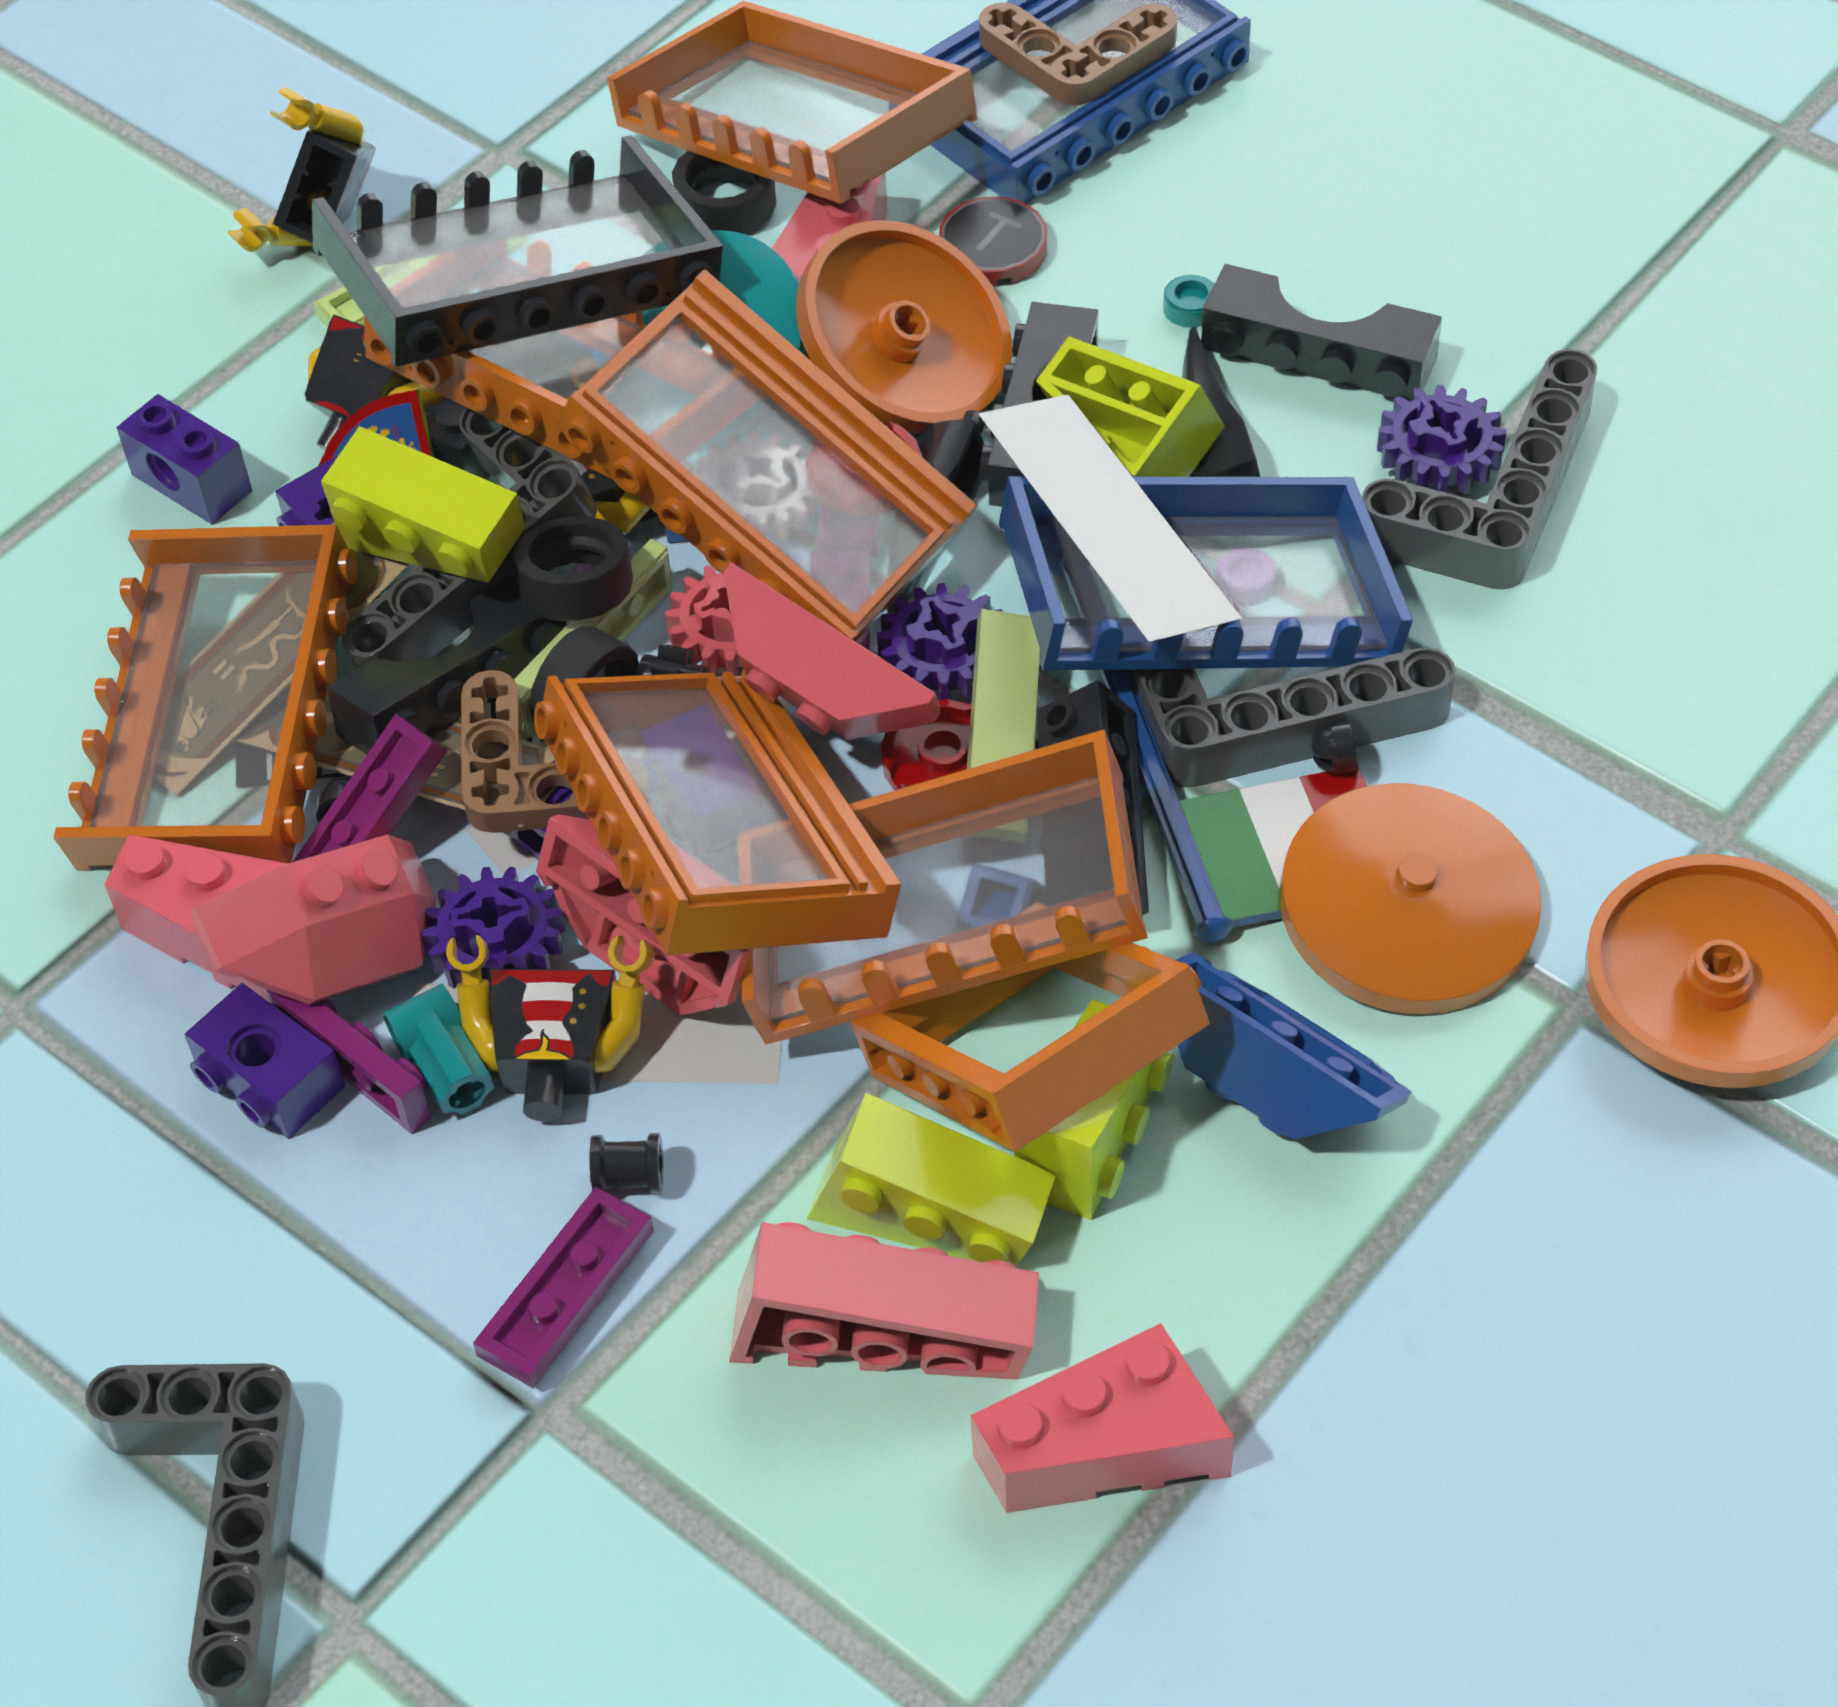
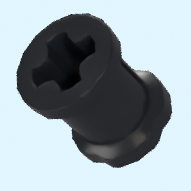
(627, 1163)

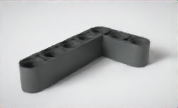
(1494, 539)
(433, 606)
(1277, 722)
(237, 1506)

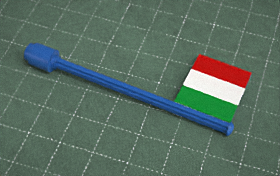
(1228, 842)

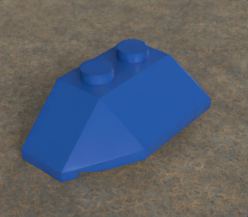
(1282, 1062)

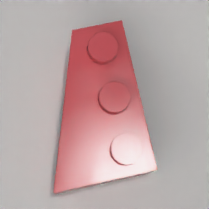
(160, 884)
(1103, 1427)

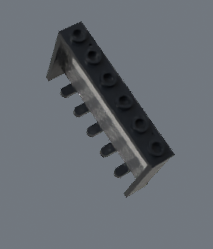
(518, 261)

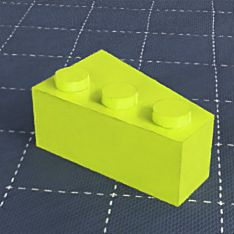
(1090, 1142)

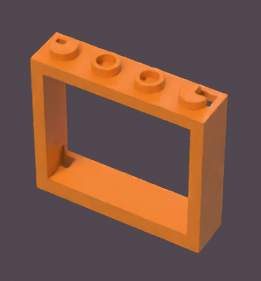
(1015, 1107)

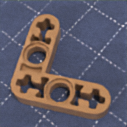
(1081, 71)
(517, 783)

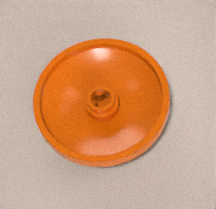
(903, 323)
(1409, 898)
(1717, 970)

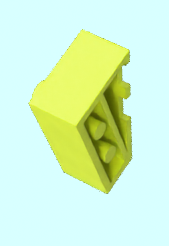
(1142, 413)
(420, 508)
(930, 1187)

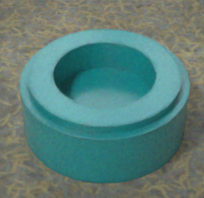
(1185, 299)

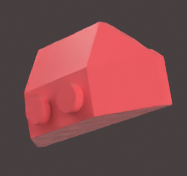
(818, 667)
(601, 909)
(323, 921)

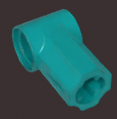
(432, 1036)

